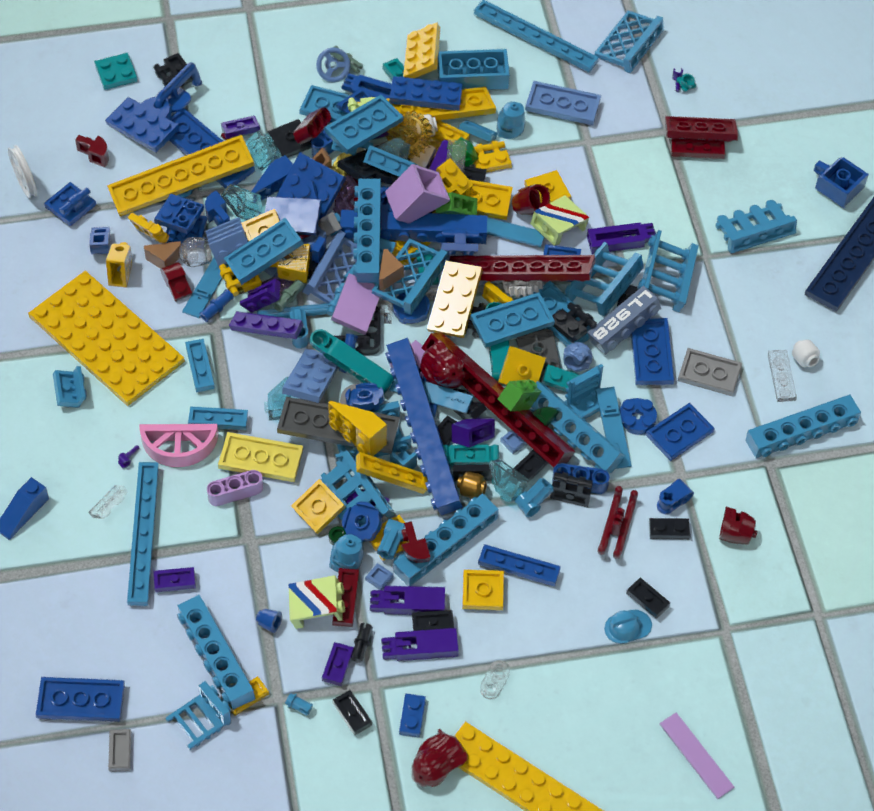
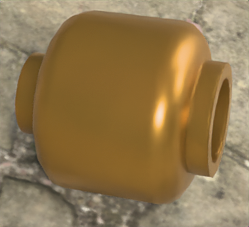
(472, 485)

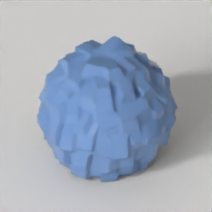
(577, 357)

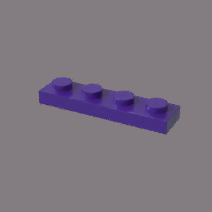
(266, 325)

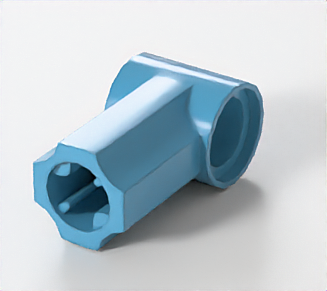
(300, 342)
(530, 500)
(391, 539)

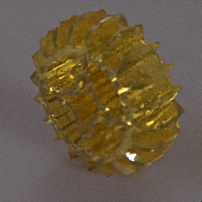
(417, 141)

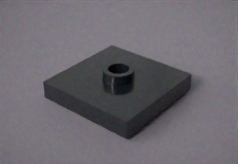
(284, 139)

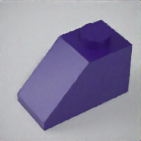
(473, 431)

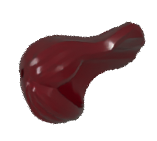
(439, 364)
(437, 759)

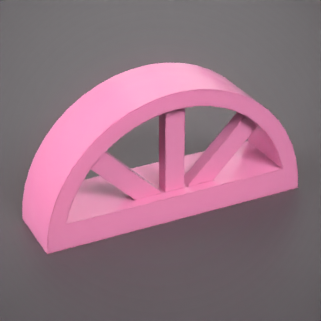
(179, 432)

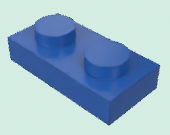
(412, 715)

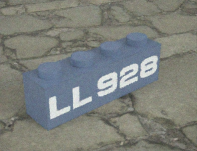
(624, 320)

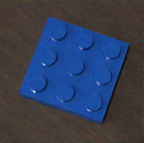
(326, 180)

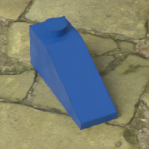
(273, 177)
(23, 507)

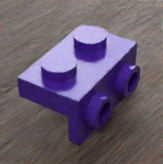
(262, 296)

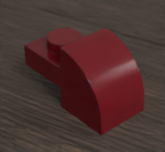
(95, 149)
(176, 281)
(415, 549)

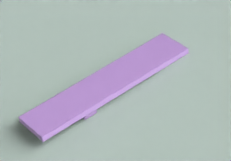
(696, 755)

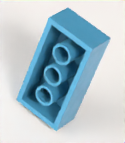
(475, 68)

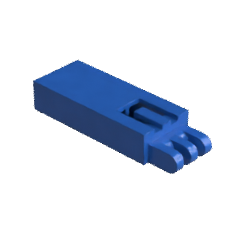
(353, 83)

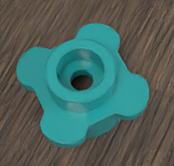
(686, 82)

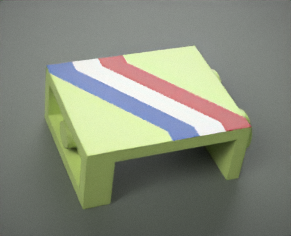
(558, 218)
(315, 599)

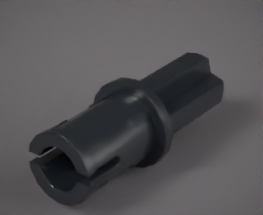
(361, 642)

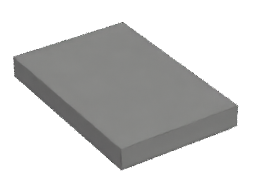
(709, 371)

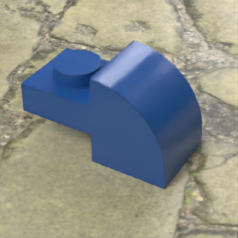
(216, 209)
(99, 240)

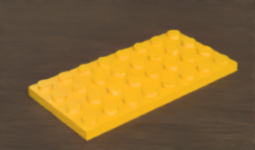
(106, 337)

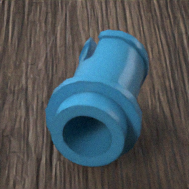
(298, 704)

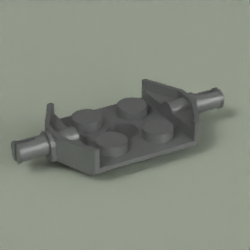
(542, 338)

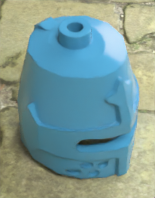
(512, 118)
(346, 553)

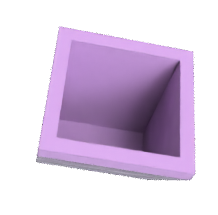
(416, 193)

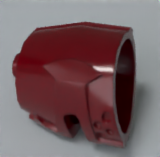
(528, 199)
(737, 527)

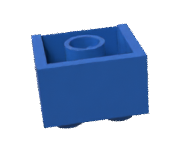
(840, 180)

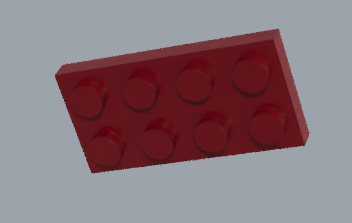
(701, 128)

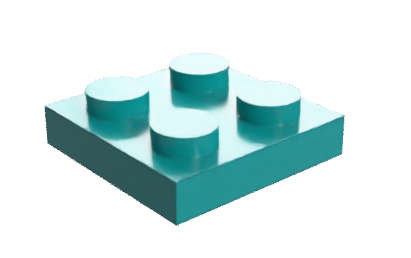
(115, 71)

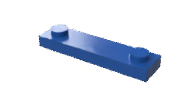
(519, 565)

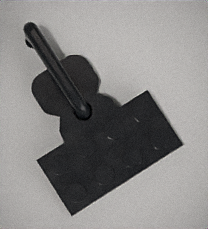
(358, 169)

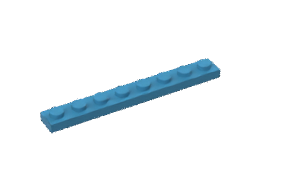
(536, 35)
(143, 534)

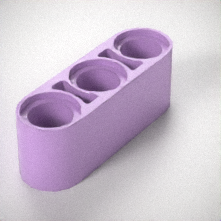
(244, 490)

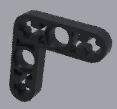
(364, 340)

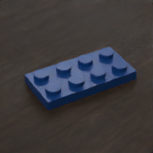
(425, 93)
(652, 353)
(80, 699)

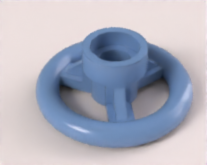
(326, 53)

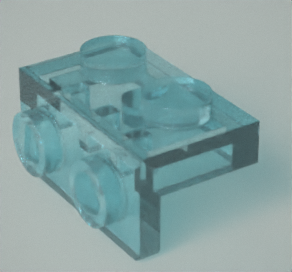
(262, 150)

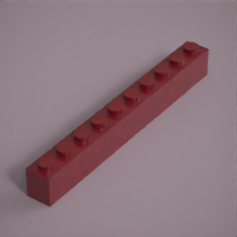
(522, 422)

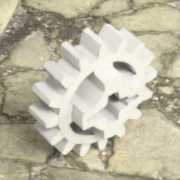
(523, 288)

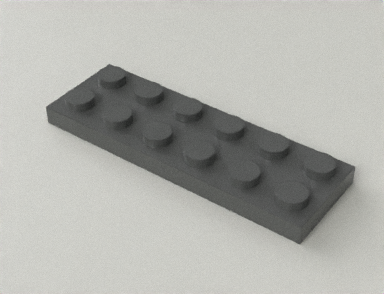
(311, 421)

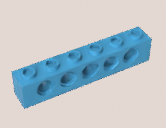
(369, 271)
(844, 407)
(612, 455)
(472, 526)
(194, 610)

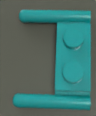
(471, 456)

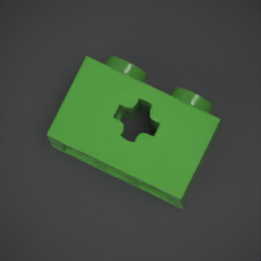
(459, 205)
(519, 395)

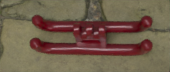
(617, 523)

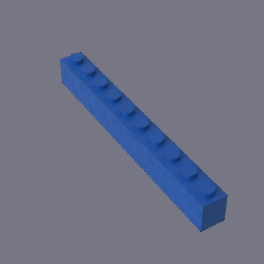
(424, 427)

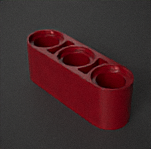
(312, 125)

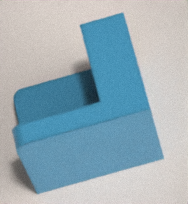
(404, 459)

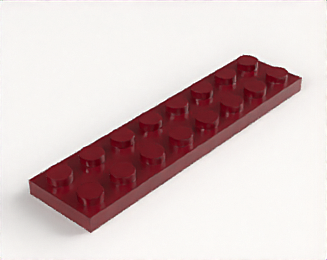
(531, 267)

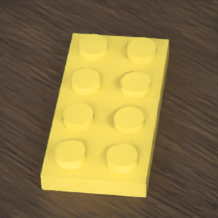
(267, 456)

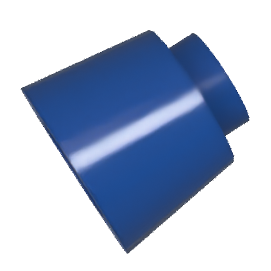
(269, 619)

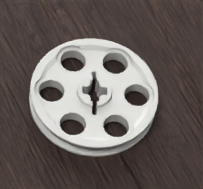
(22, 171)

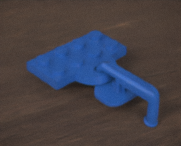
(149, 121)

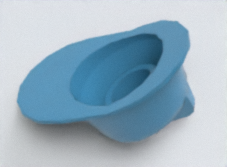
(627, 626)

